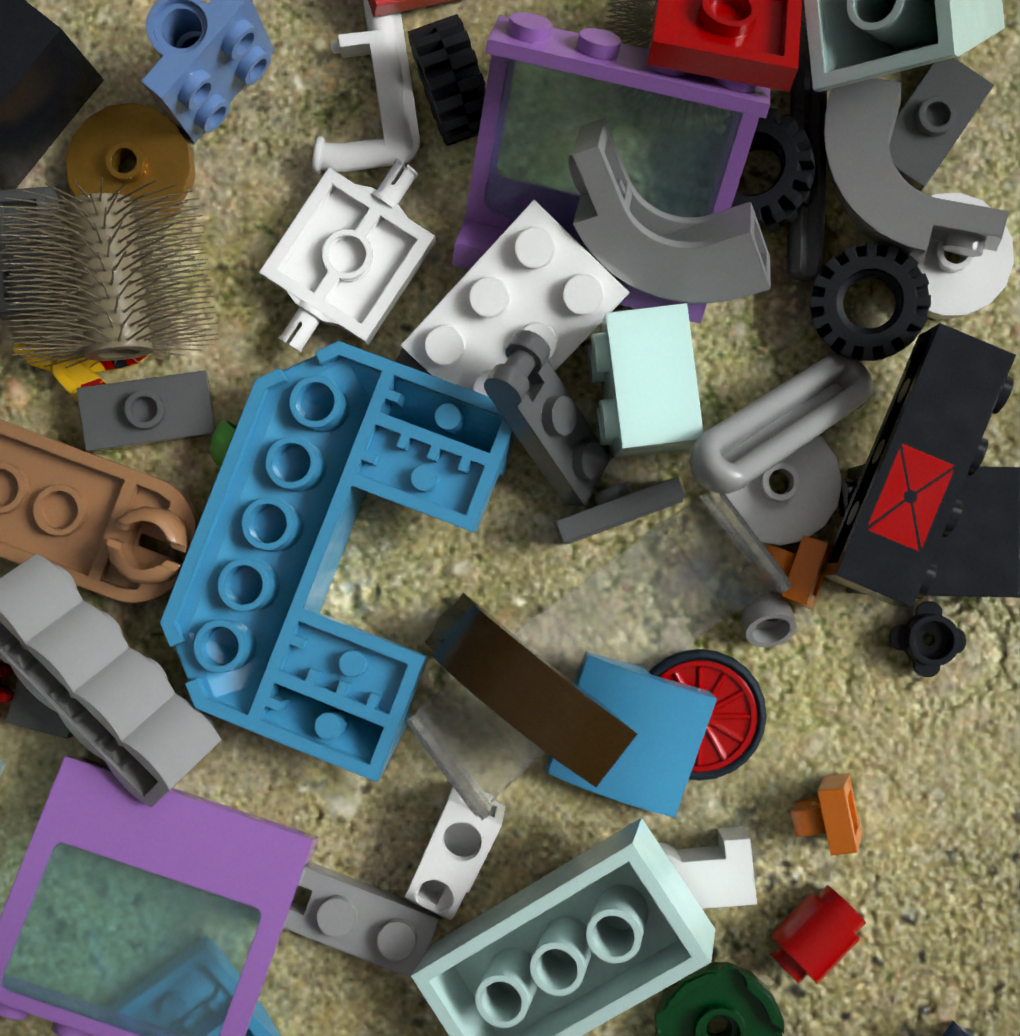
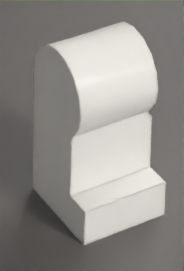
(453, 856)
(718, 873)

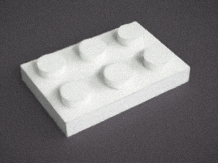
(525, 281)

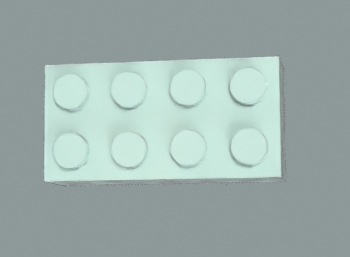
(571, 946)

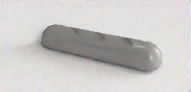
(779, 423)

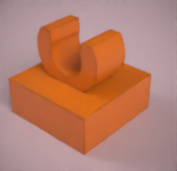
(803, 570)
(830, 814)

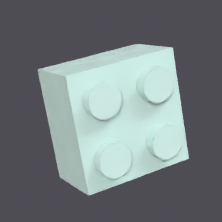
(646, 382)

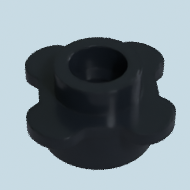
(946, 642)

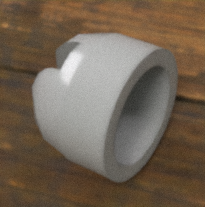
(768, 621)

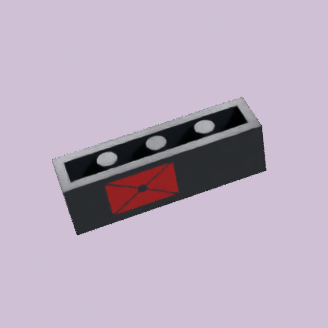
(919, 466)

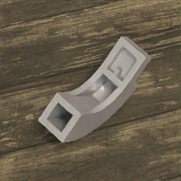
(877, 196)
(658, 252)

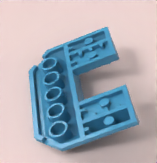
(276, 533)

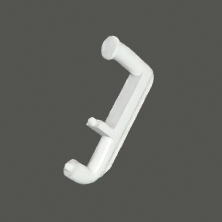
(395, 98)

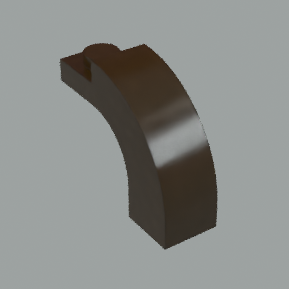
(528, 691)

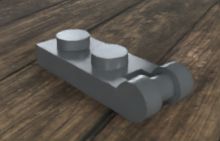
(547, 419)

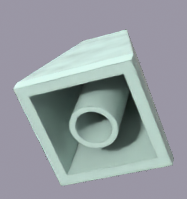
(882, 37)

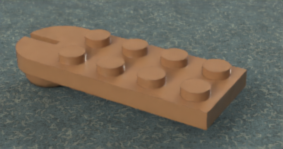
(90, 516)

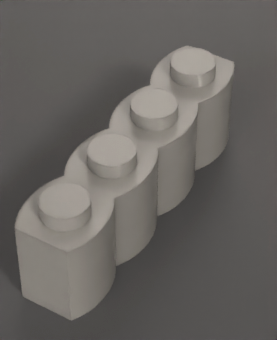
(97, 683)

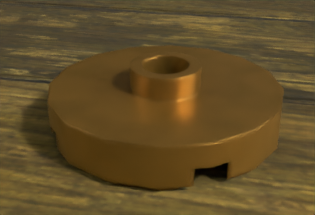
(125, 132)

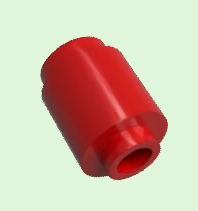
(816, 935)

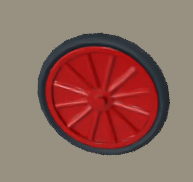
(738, 713)

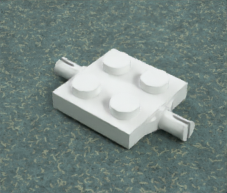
(348, 256)

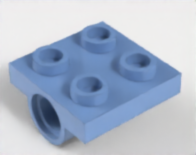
(204, 59)

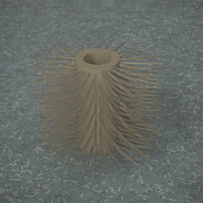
(106, 276)

